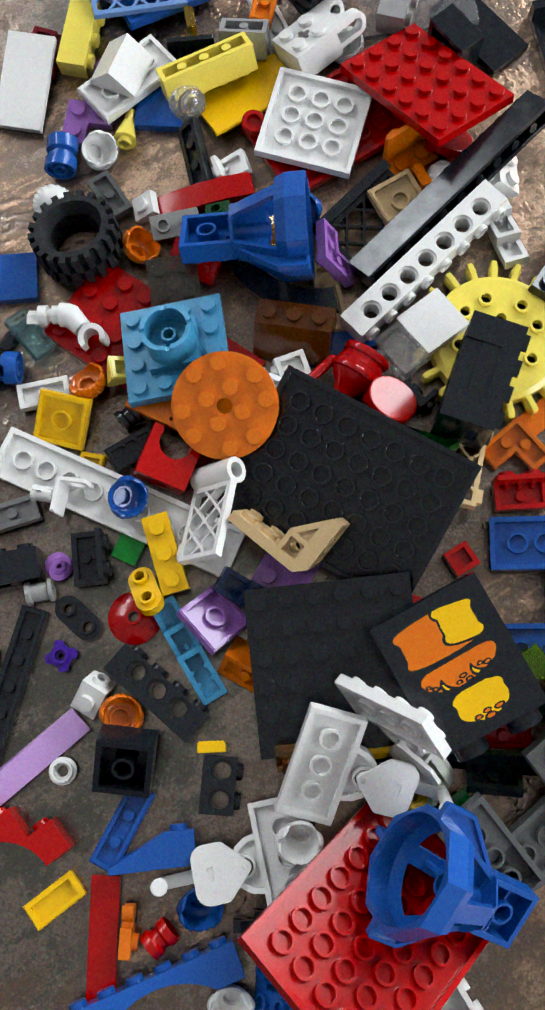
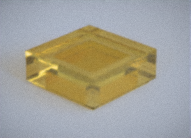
(190, 21)

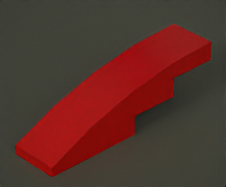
(228, 187)

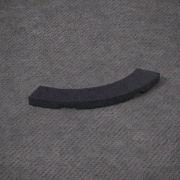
(265, 286)

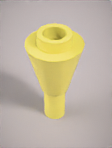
(125, 134)

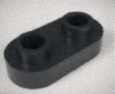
(78, 617)

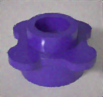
(53, 657)

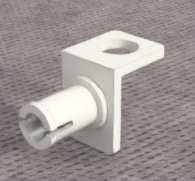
(59, 494)

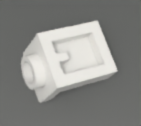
(296, 359)

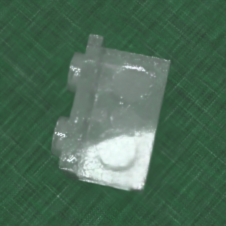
(401, 351)

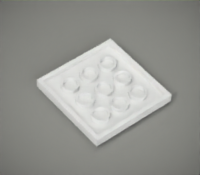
(313, 122)

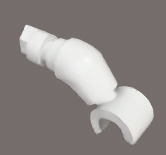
(72, 318)

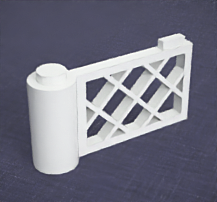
(211, 482)

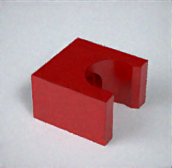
(161, 470)

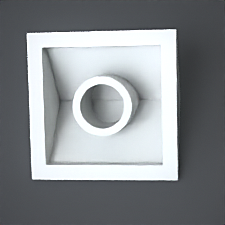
(123, 67)

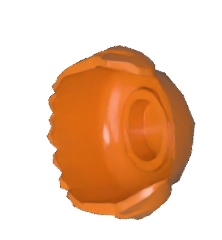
(140, 245)
(88, 382)
(121, 711)

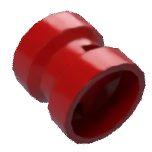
(160, 937)

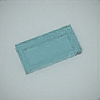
(30, 336)

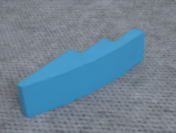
(190, 653)

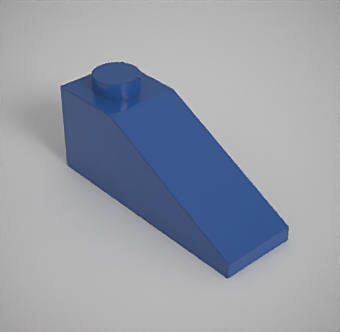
(163, 851)

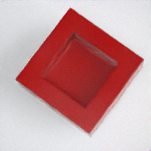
(461, 559)

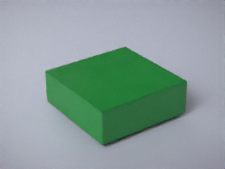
(128, 550)

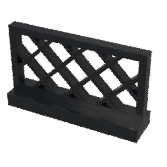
(349, 203)

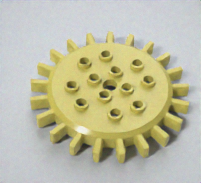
(503, 297)

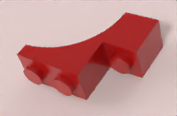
(47, 841)

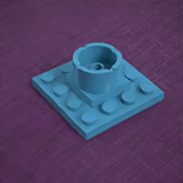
(165, 341)

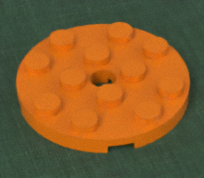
(197, 399)

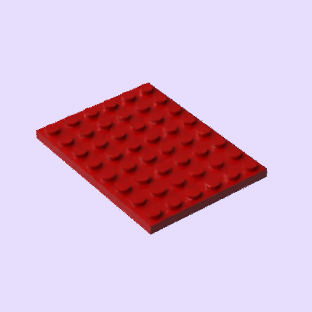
(317, 944)

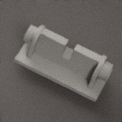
(169, 224)

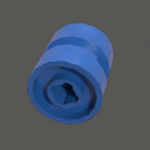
(62, 155)
(11, 367)

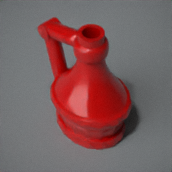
(353, 368)

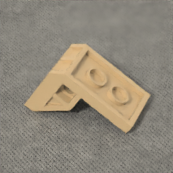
(314, 538)

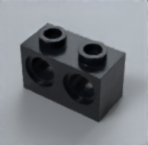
(212, 783)

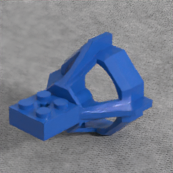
(247, 231)
(466, 887)

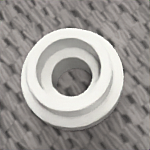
(54, 771)

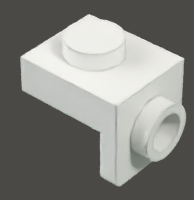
(232, 164)
(92, 693)

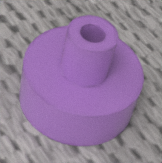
(58, 566)

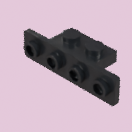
(494, 773)

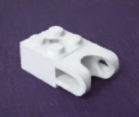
(318, 36)

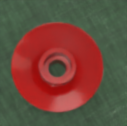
(126, 631)

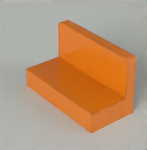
(237, 664)

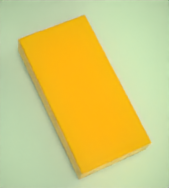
(55, 900)

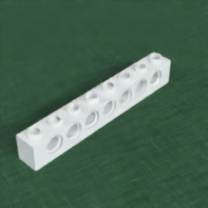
(483, 199)

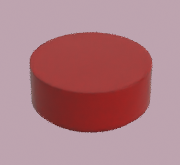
(252, 122)

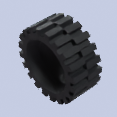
(63, 219)

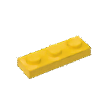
(164, 552)

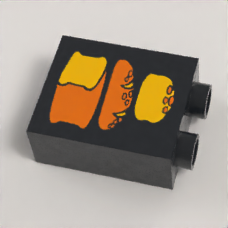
(461, 665)

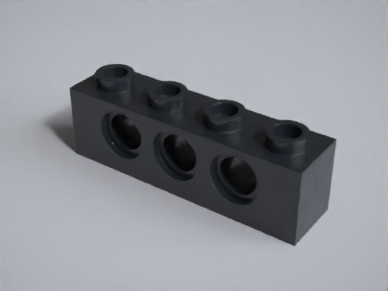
(121, 669)

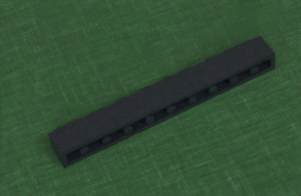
(474, 164)

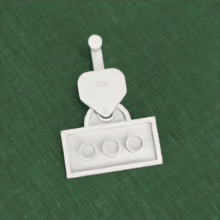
(411, 729)
(326, 767)
(222, 871)

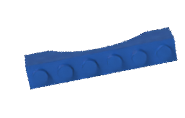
(210, 967)

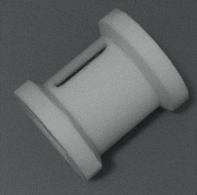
(40, 591)

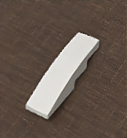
(506, 240)

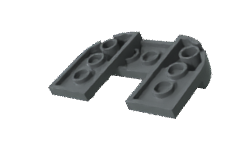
(521, 847)

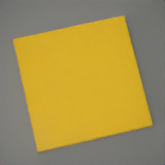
(62, 419)

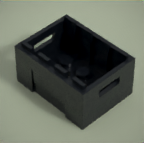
(481, 380)

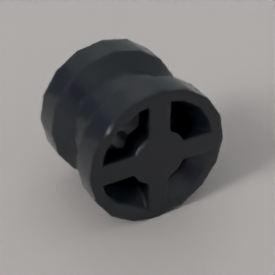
(129, 419)

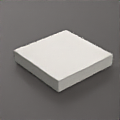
(433, 321)

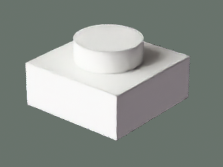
(145, 206)

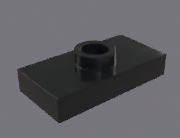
(127, 451)

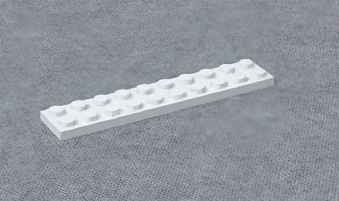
(33, 461)

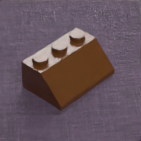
(290, 326)

